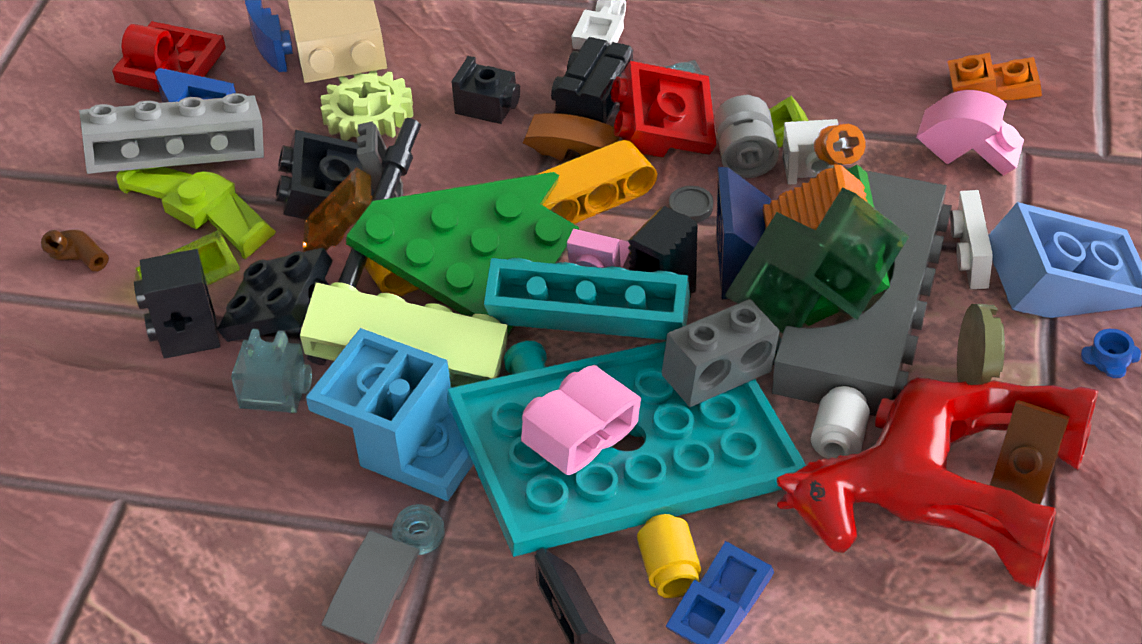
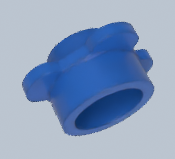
(1111, 352)

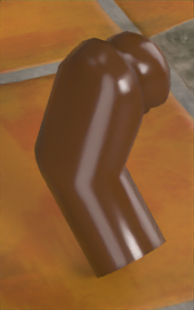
(74, 246)

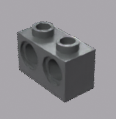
(719, 352)

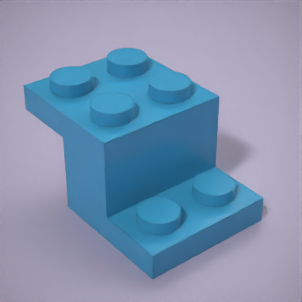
(396, 412)

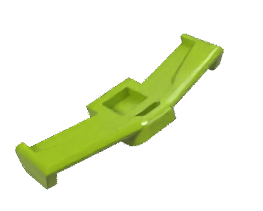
(199, 199)

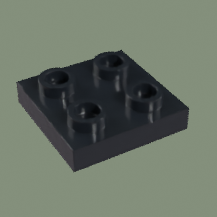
(275, 294)

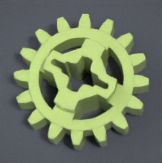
(366, 100)

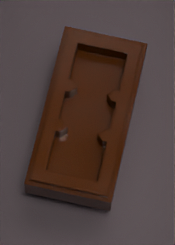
(1029, 451)

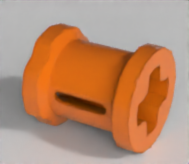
(849, 154)

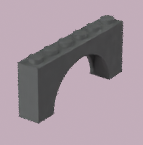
(873, 349)

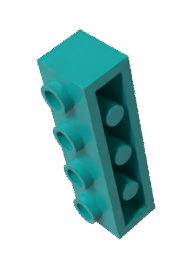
(586, 298)

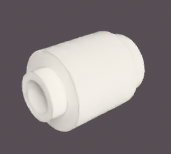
(840, 423)

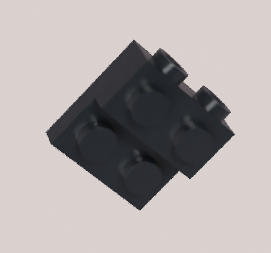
(313, 171)

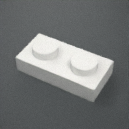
(974, 249)

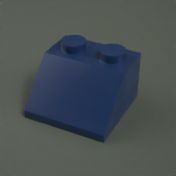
(738, 224)

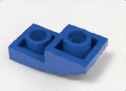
(268, 36)

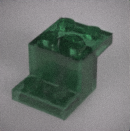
(832, 264)

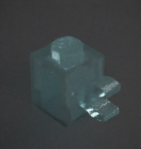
(270, 374)

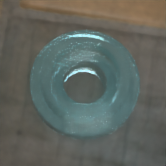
(416, 519)

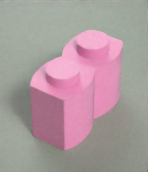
(579, 419)

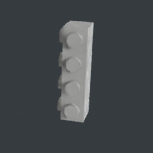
(171, 133)

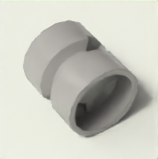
(746, 136)

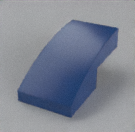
(722, 598)

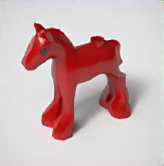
(911, 477)

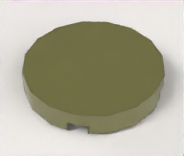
(980, 345)

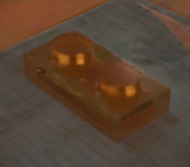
(338, 212)

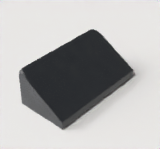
(569, 601)

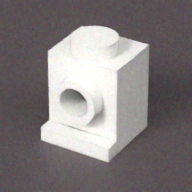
(798, 148)

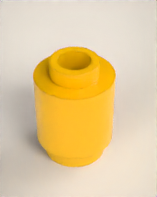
(668, 555)

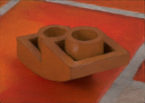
(555, 133)

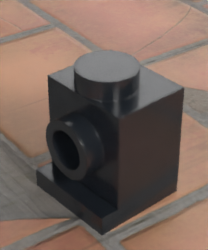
(484, 91)

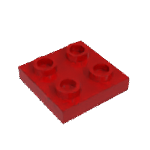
(165, 48)

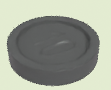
(693, 202)

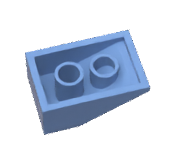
(1064, 263)

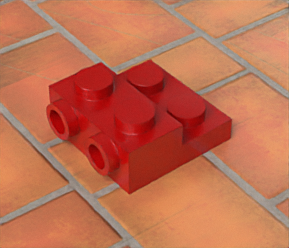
(664, 109)

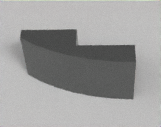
(370, 588)

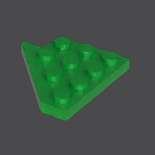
(449, 236)

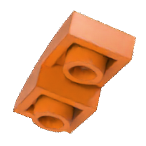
(1004, 80)

